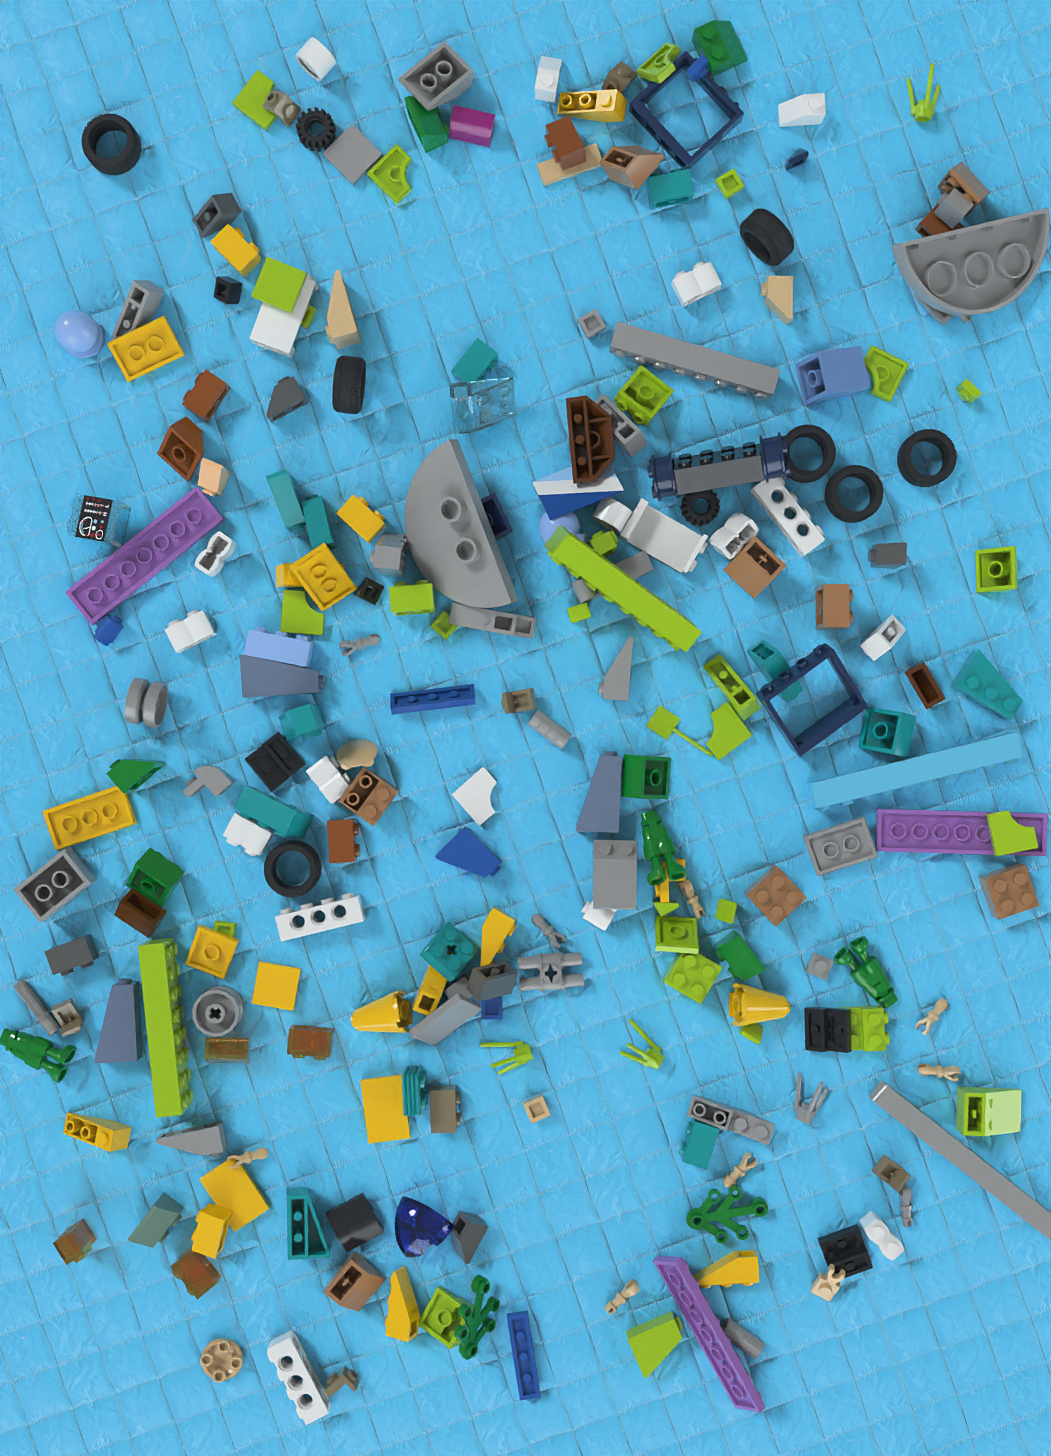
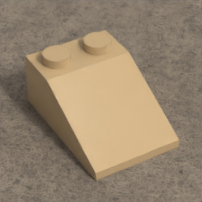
(340, 316)

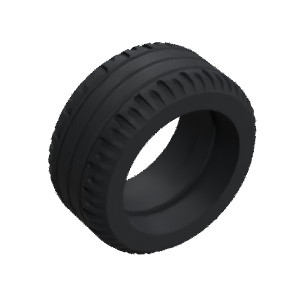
(102, 125)
(767, 237)
(348, 384)
(826, 444)
(947, 451)
(870, 479)
(274, 881)

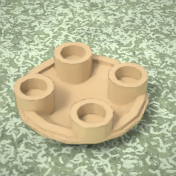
(356, 753)
(221, 1359)

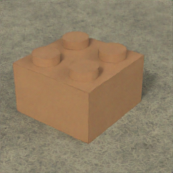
(833, 607)
(1008, 891)
(775, 895)

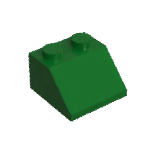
(719, 46)
(426, 124)
(132, 773)
(645, 777)
(155, 877)
(739, 956)

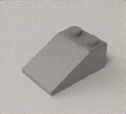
(438, 77)
(614, 874)

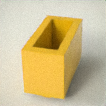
(236, 250)
(361, 518)
(211, 1230)

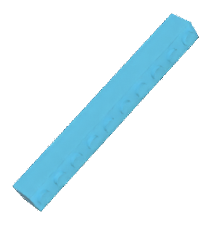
(914, 770)

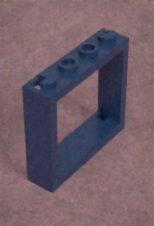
(660, 133)
(831, 721)

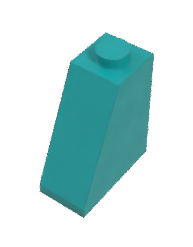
(287, 500)
(318, 522)
(771, 664)

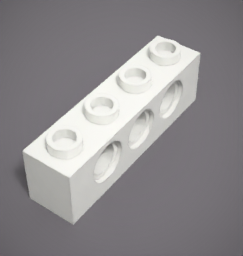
(788, 527)
(289, 929)
(307, 1409)

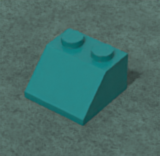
(887, 732)

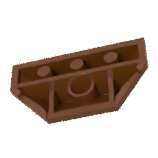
(589, 439)

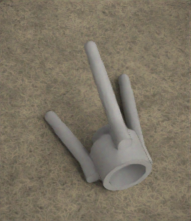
(808, 1110)

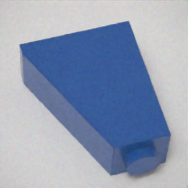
(469, 853)

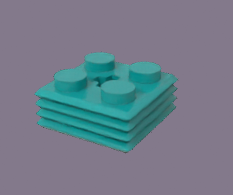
(436, 952)
(412, 1090)

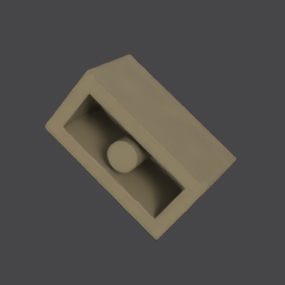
(444, 1109)

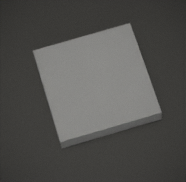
(352, 154)

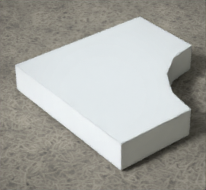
(475, 796)

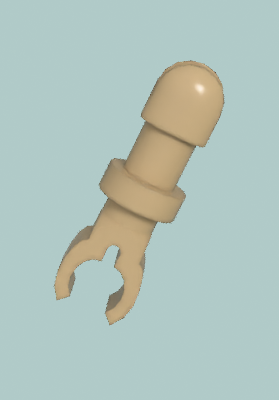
(692, 898)
(941, 1005)
(939, 1071)
(247, 1157)
(739, 1170)
(621, 1297)

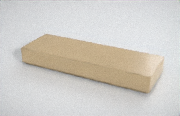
(552, 172)

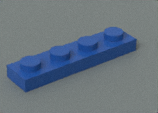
(432, 699)
(523, 1355)

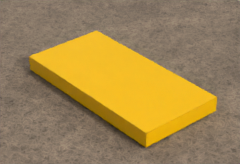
(89, 817)

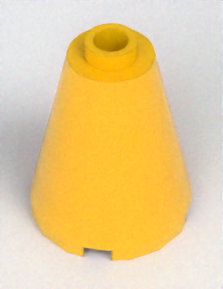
(754, 1005)
(384, 1015)

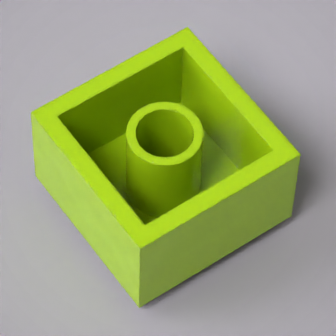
(412, 599)
(692, 975)

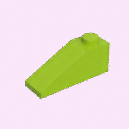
(732, 687)

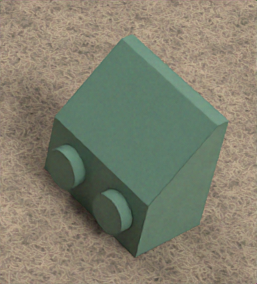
(157, 1221)

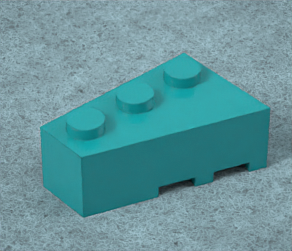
(986, 686)
(302, 721)
(273, 813)
(304, 1227)

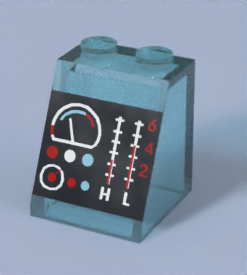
(98, 520)

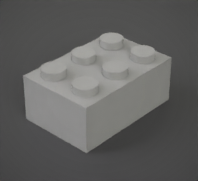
(55, 884)

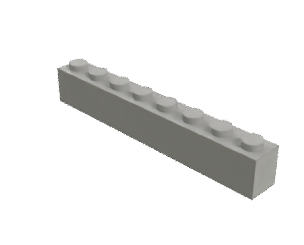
(694, 360)

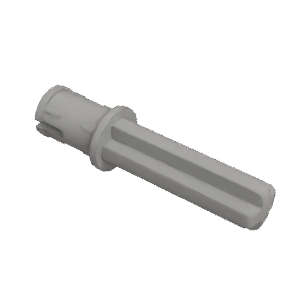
(36, 1007)

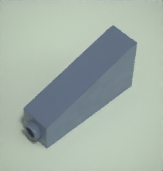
(272, 678)
(602, 801)
(121, 1028)

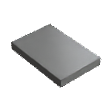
(840, 846)
(445, 1019)

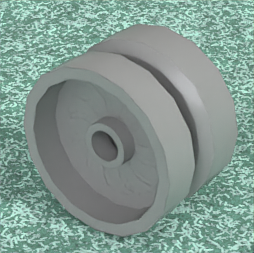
(146, 702)
(207, 1017)

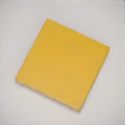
(212, 951)
(276, 985)

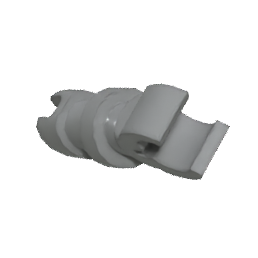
(373, 639)
(548, 930)
(906, 1206)

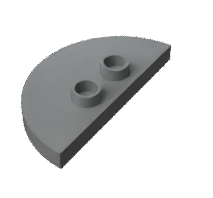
(976, 265)
(452, 532)

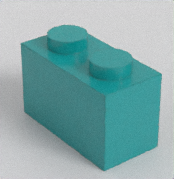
(669, 188)
(475, 362)
(698, 1143)

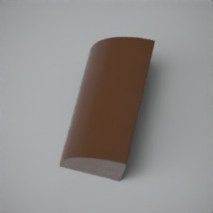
(924, 685)
(140, 913)

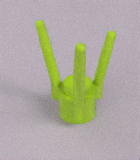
(925, 108)
(522, 1054)
(650, 1057)

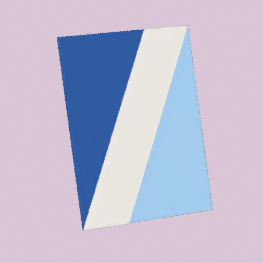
(562, 496)

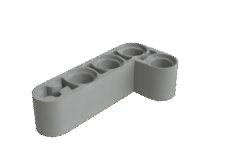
(634, 566)

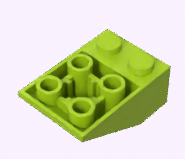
(988, 1111)

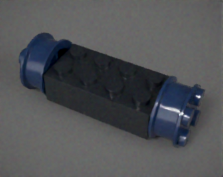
(719, 468)

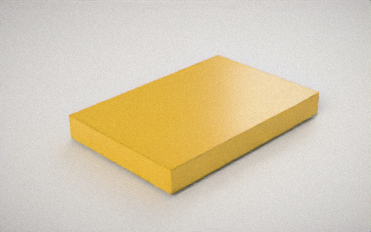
(145, 348)
(323, 577)
(384, 1109)
(236, 1192)

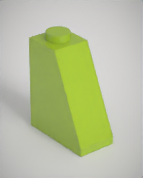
(654, 1340)

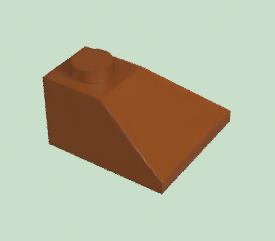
(182, 447)

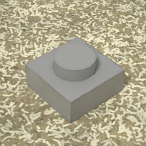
(591, 323)
(819, 965)

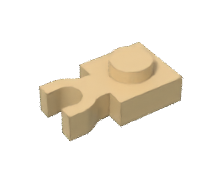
(828, 1284)

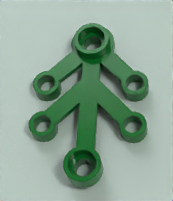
(724, 1214)
(469, 1345)

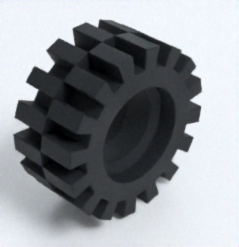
(315, 117)
(700, 519)

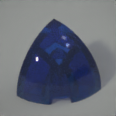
(419, 1227)

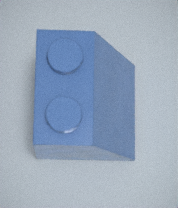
(832, 374)

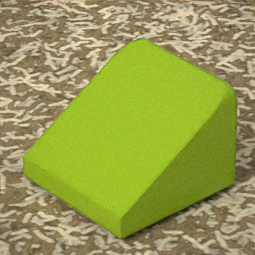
(578, 612)
(665, 908)
(726, 910)
(752, 1032)

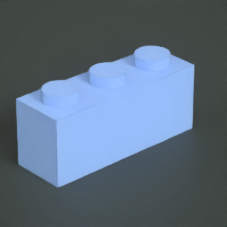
(278, 647)

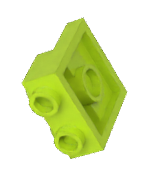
(643, 396)
(604, 543)
(868, 1028)
(442, 1317)

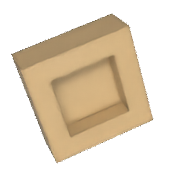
(536, 1108)

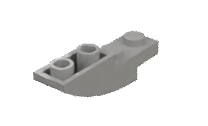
(492, 620)
(730, 1118)

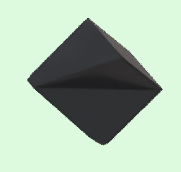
(227, 290)

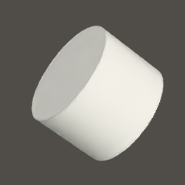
(315, 59)
(612, 514)

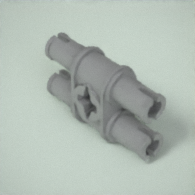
(558, 980)

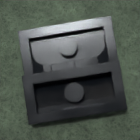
(274, 762)
(828, 1029)
(354, 1222)
(846, 1251)

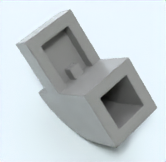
(212, 777)

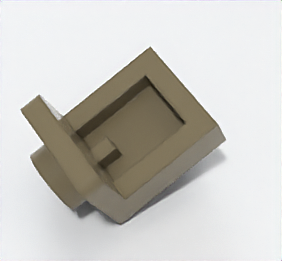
(619, 77)
(282, 107)
(518, 701)
(68, 1016)
(891, 1173)
(337, 1380)

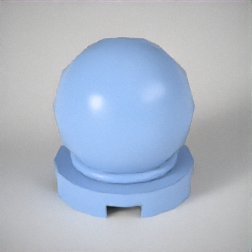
(79, 334)
(568, 521)

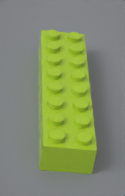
(619, 586)
(165, 1026)

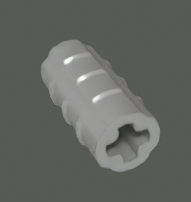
(549, 729)
(742, 1338)

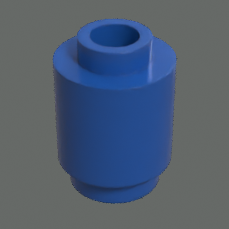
(108, 629)

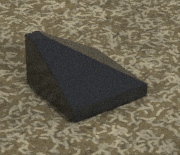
(369, 590)

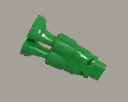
(659, 845)
(869, 974)
(34, 1051)

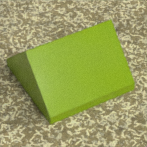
(996, 569)

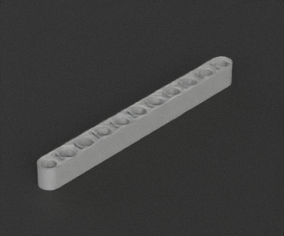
(962, 1157)

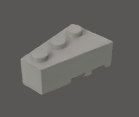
(390, 554)

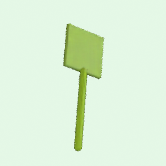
(664, 723)

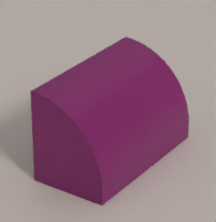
(472, 126)

